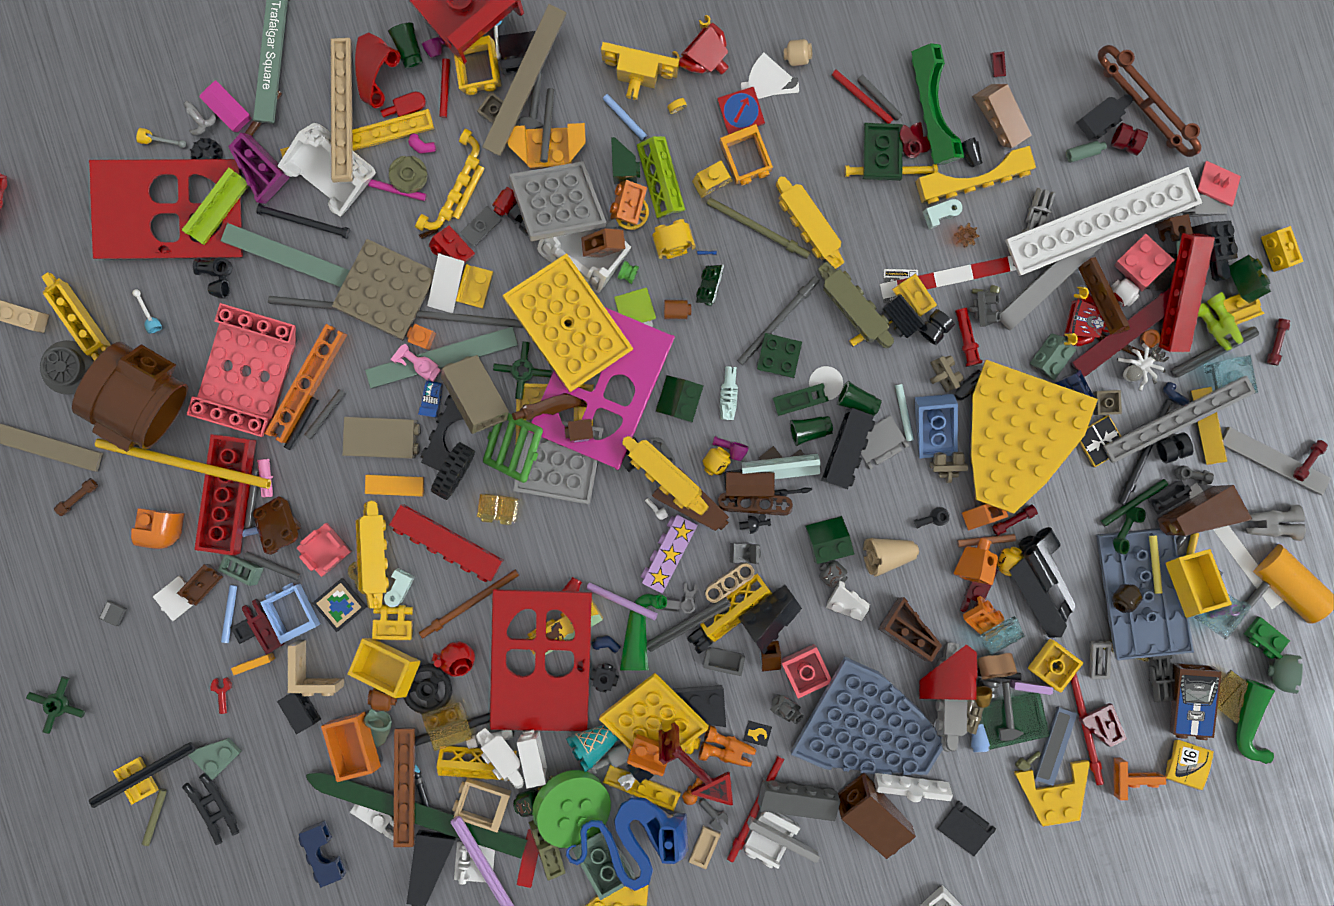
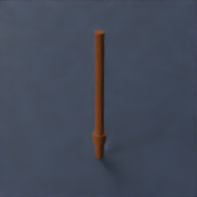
(437, 624)

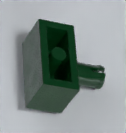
(1249, 278)

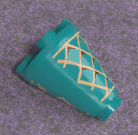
(591, 745)

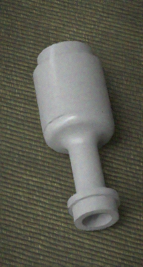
(615, 756)

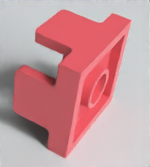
(322, 550)

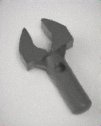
(714, 815)

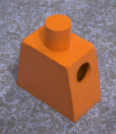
(977, 563)

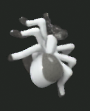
(1142, 366)

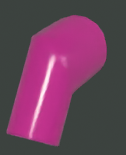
(419, 146)

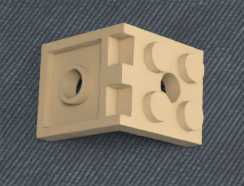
(297, 674)

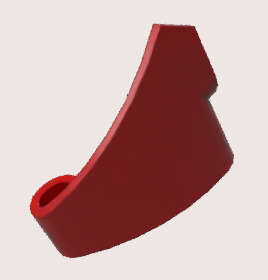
(369, 56)
(953, 678)

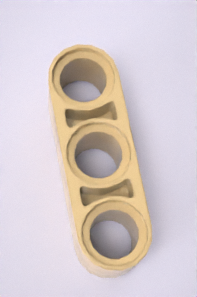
(739, 580)

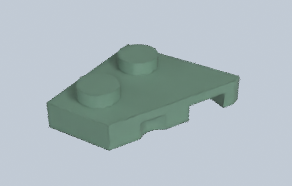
(215, 756)

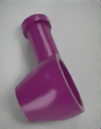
(433, 47)
(736, 450)

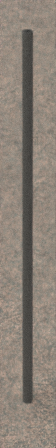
(421, 314)

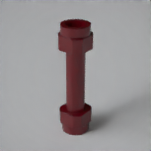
(1275, 358)
(1302, 472)
(1028, 512)

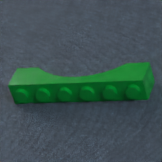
(928, 67)

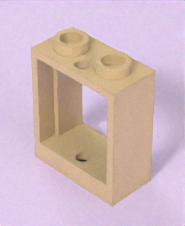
(475, 819)

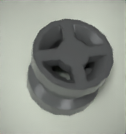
(991, 684)

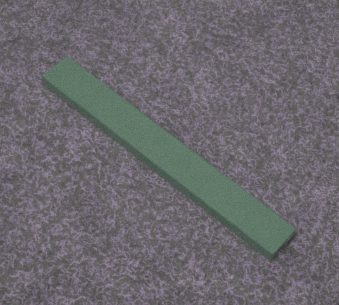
(284, 255)
(442, 356)

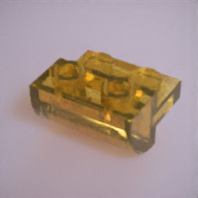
(447, 726)

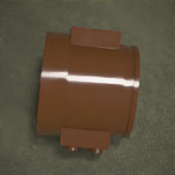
(130, 396)

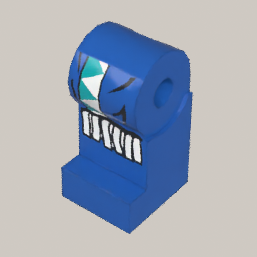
(431, 399)

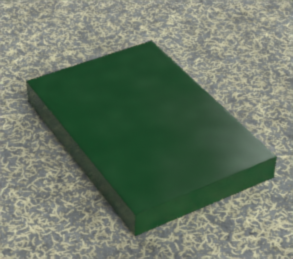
(882, 151)

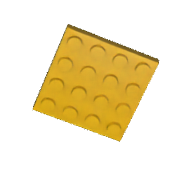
(650, 709)

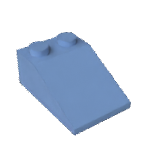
(936, 424)

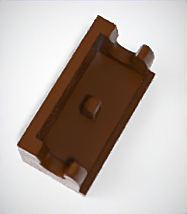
(1175, 226)
(200, 584)

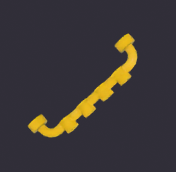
(462, 180)

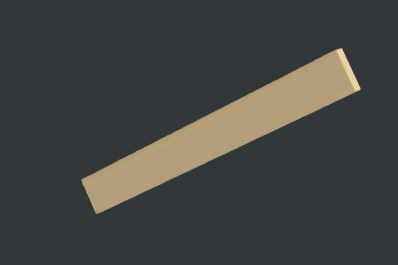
(341, 110)

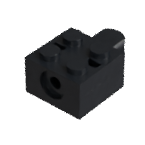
(1223, 249)

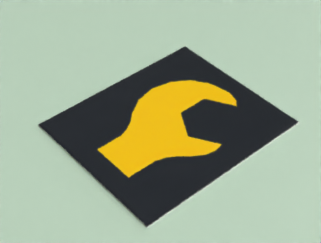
(757, 733)

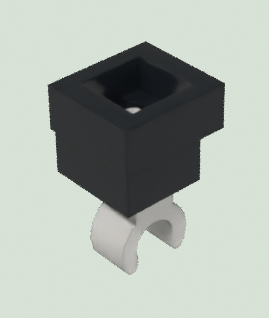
(636, 773)

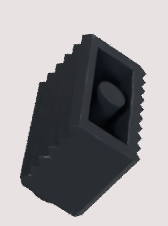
(902, 316)

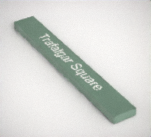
(270, 61)

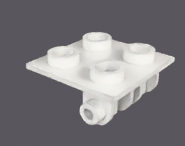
(465, 866)

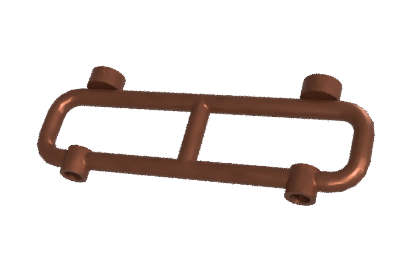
(1125, 59)

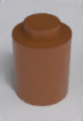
(676, 309)

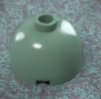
(1286, 673)

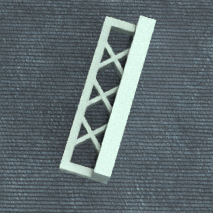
(785, 467)

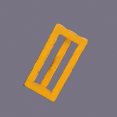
(253, 663)

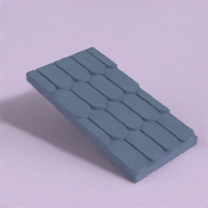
(1159, 621)

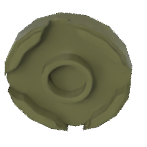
(408, 174)

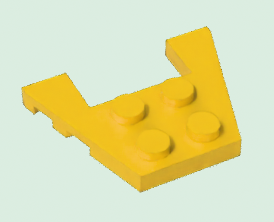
(1058, 802)

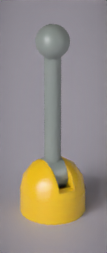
(145, 136)

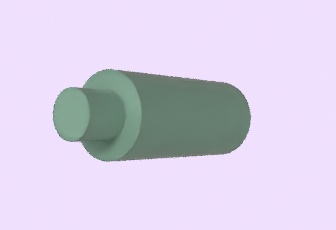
(1085, 151)

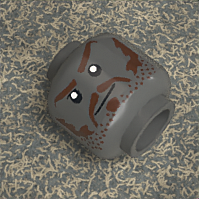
(832, 573)

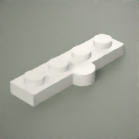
(912, 787)

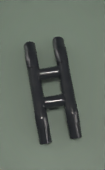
(210, 820)

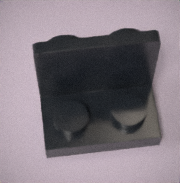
(513, 49)

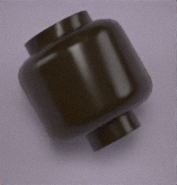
(1127, 598)

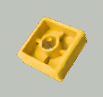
(1066, 661)

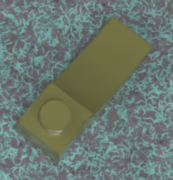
(548, 854)

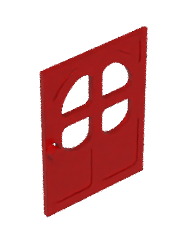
(125, 209)
(539, 698)

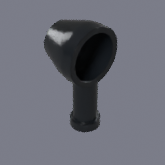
(220, 287)
(933, 518)

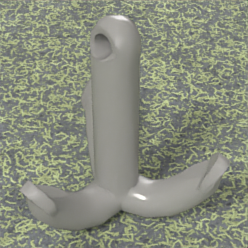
(202, 124)

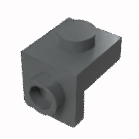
(744, 553)

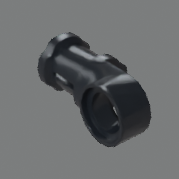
(211, 267)

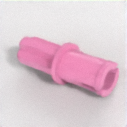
(265, 472)

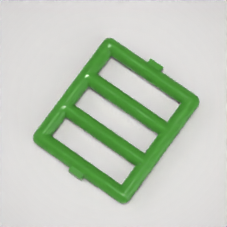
(531, 455)

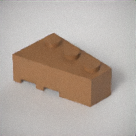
(1003, 114)

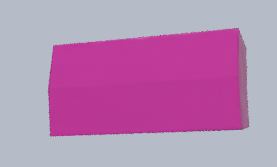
(225, 106)

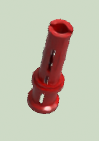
(970, 347)

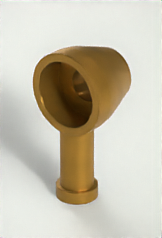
(984, 696)

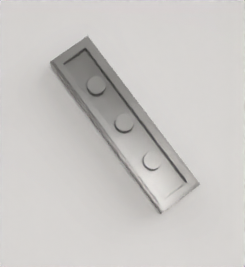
(783, 839)

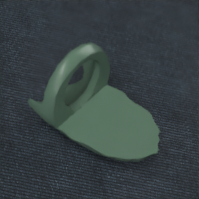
(379, 724)

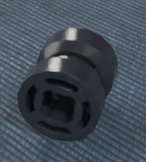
(699, 640)

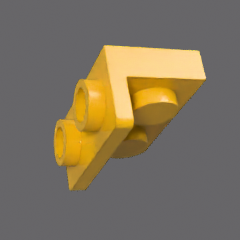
(1282, 249)

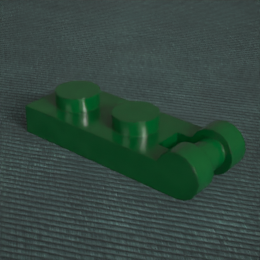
(799, 399)

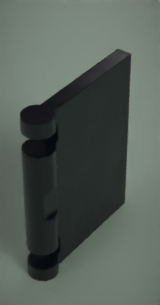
(966, 828)

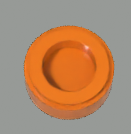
(1150, 337)

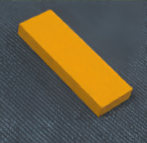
(394, 485)

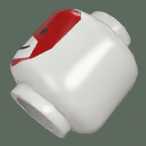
(1125, 292)

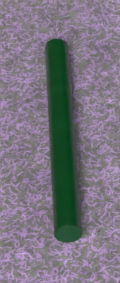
(1134, 502)

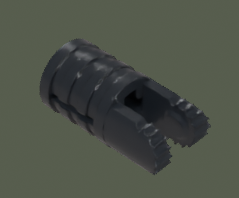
(968, 386)

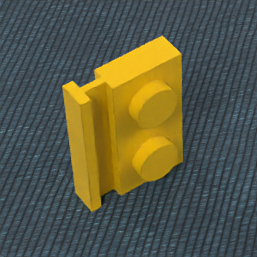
(474, 286)
(915, 294)
(1242, 309)
(141, 789)

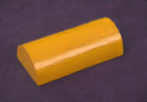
(1296, 585)

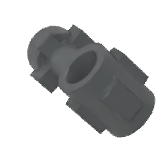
(1185, 472)

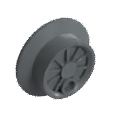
(64, 366)

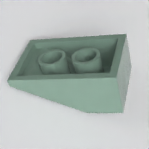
(600, 868)

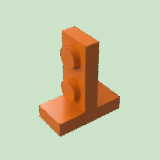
(1123, 779)

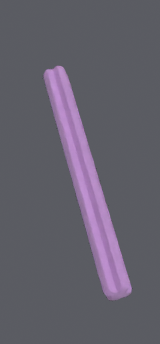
(481, 862)

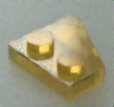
(1231, 695)

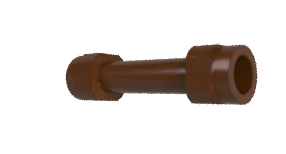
(87, 487)

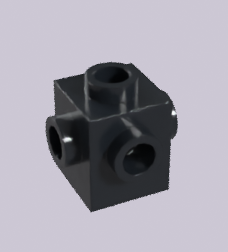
(604, 670)

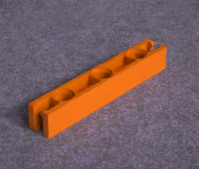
(313, 370)

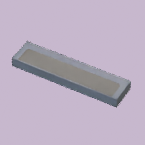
(1055, 746)

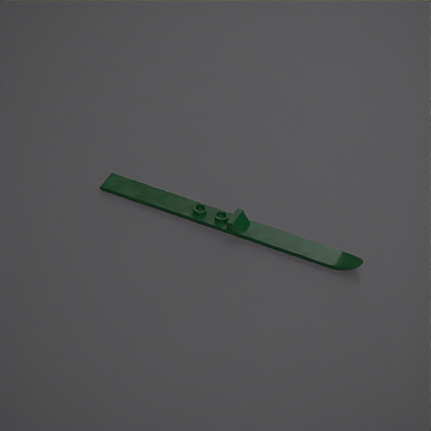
(424, 815)

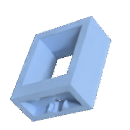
(275, 620)

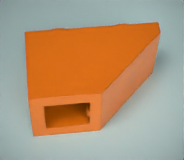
(982, 516)

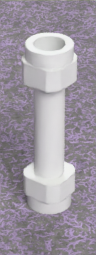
(506, 734)

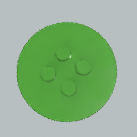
(569, 803)

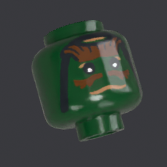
(524, 803)

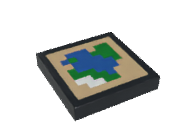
(339, 604)

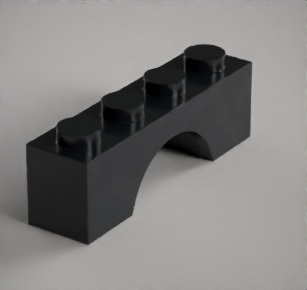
(437, 451)

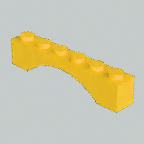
(937, 185)

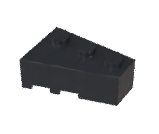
(770, 616)

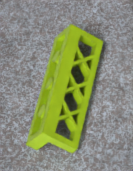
(663, 174)
(216, 206)

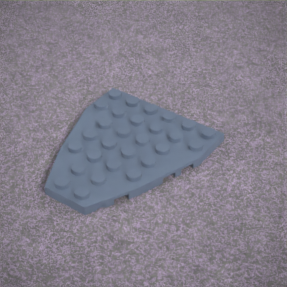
(867, 727)

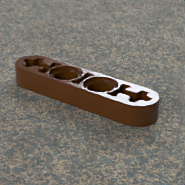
(755, 504)

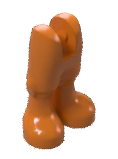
(731, 753)

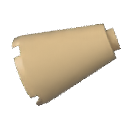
(888, 554)

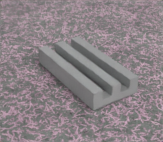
(1100, 645)

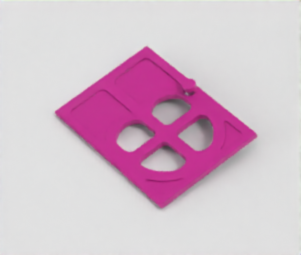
(640, 366)

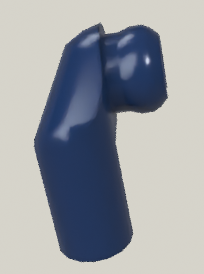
(1173, 395)
(605, 641)

